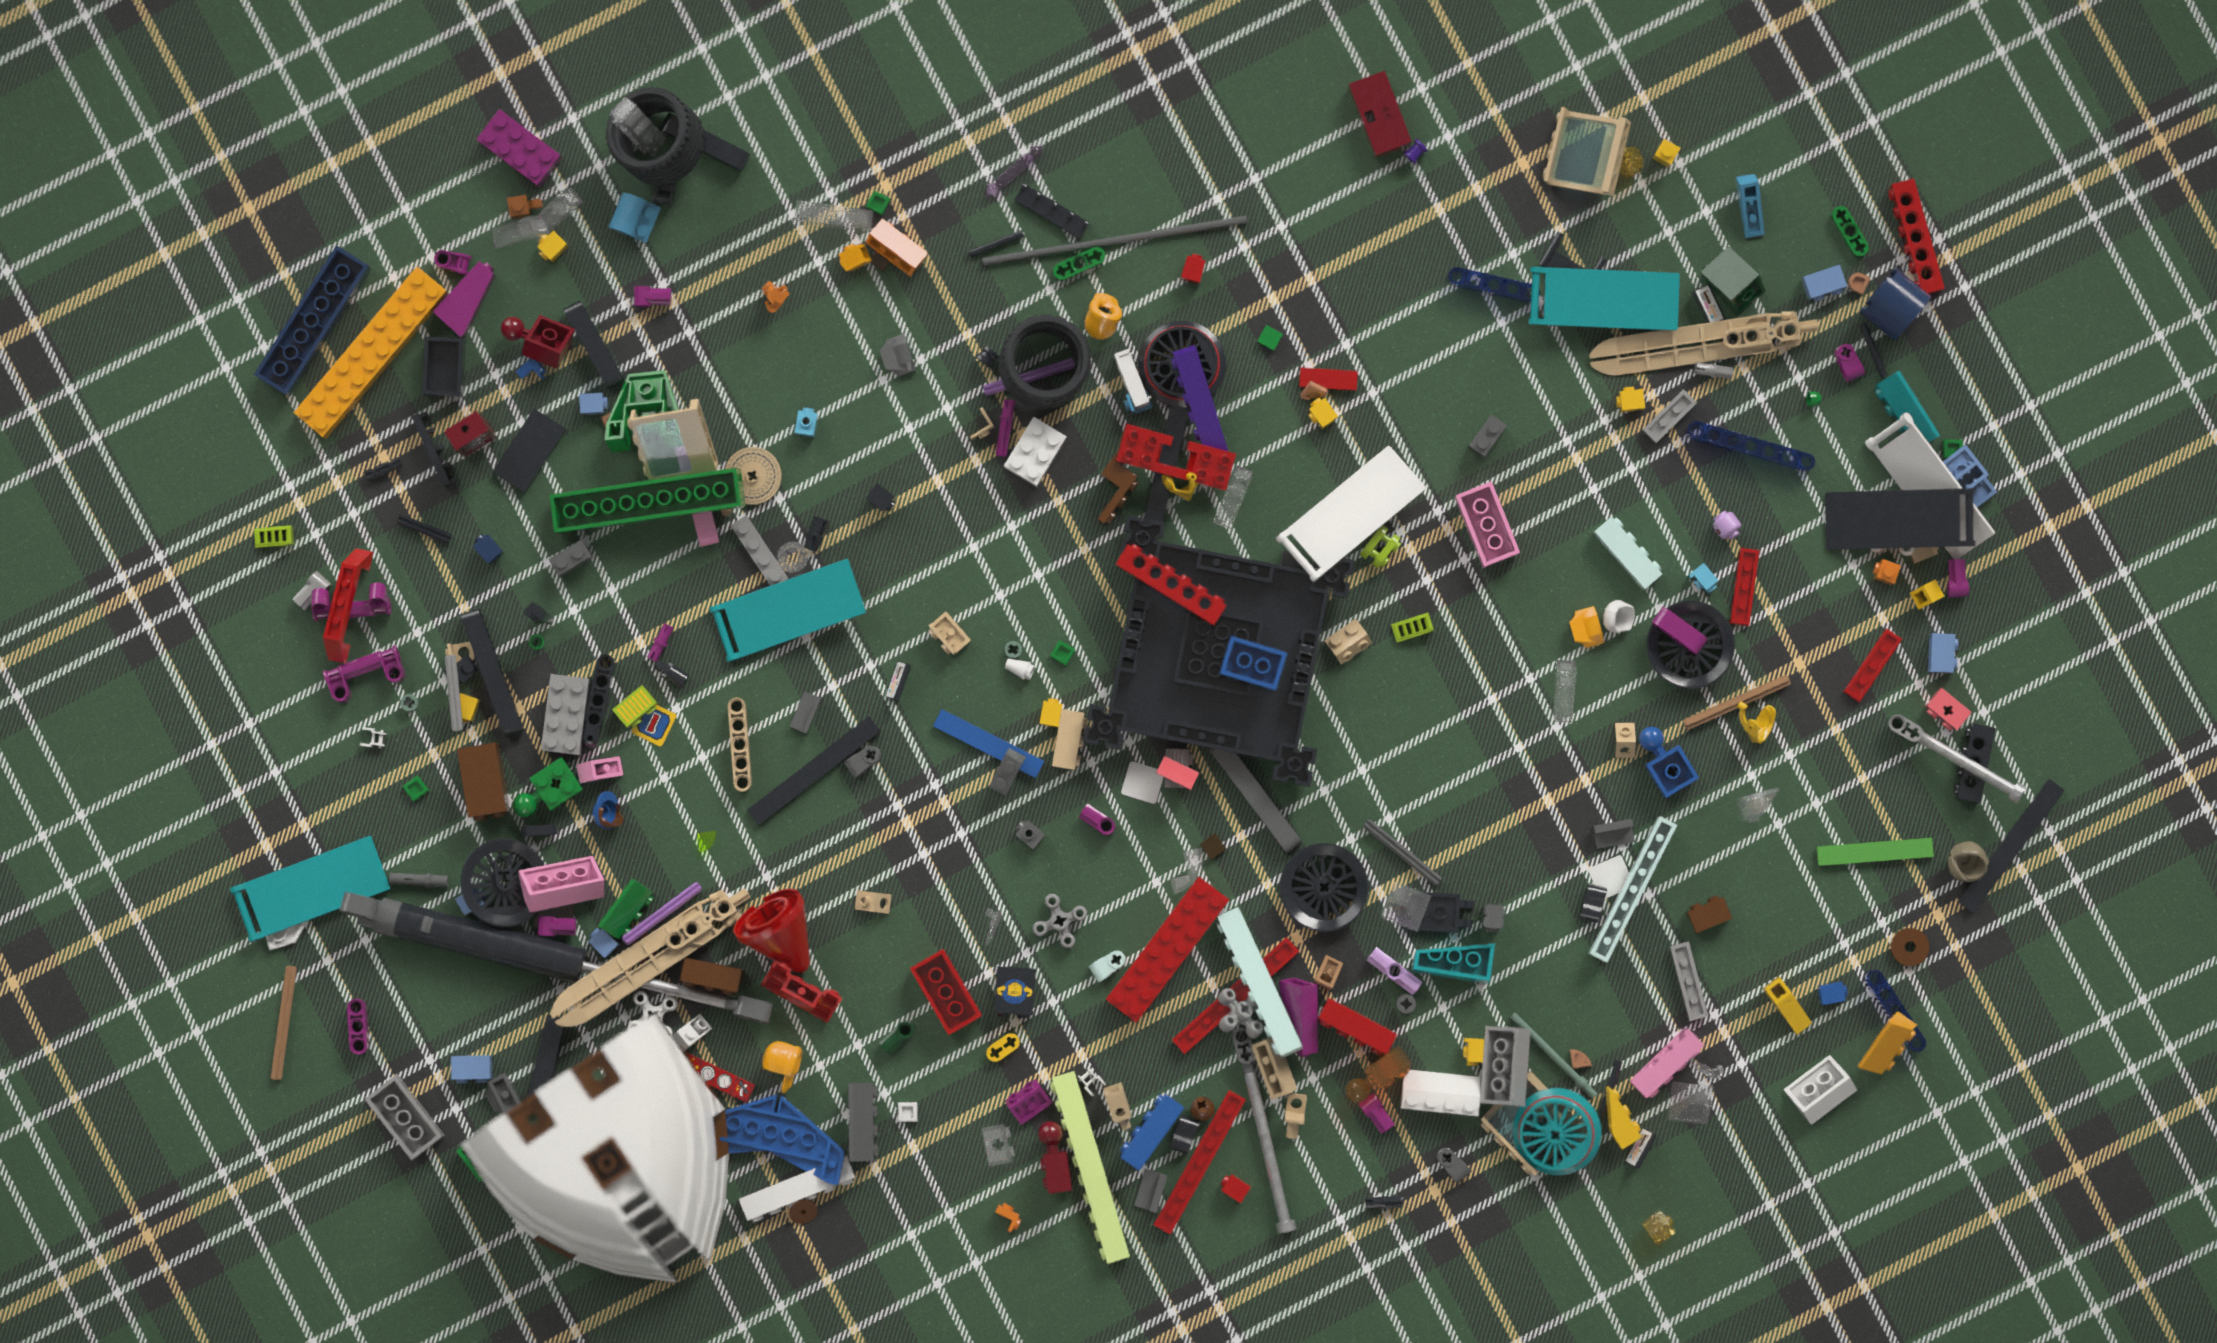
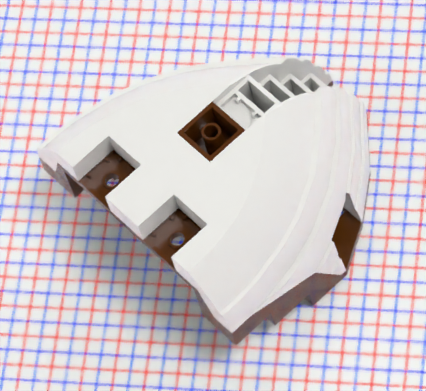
(618, 1164)

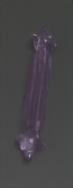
(1014, 170)

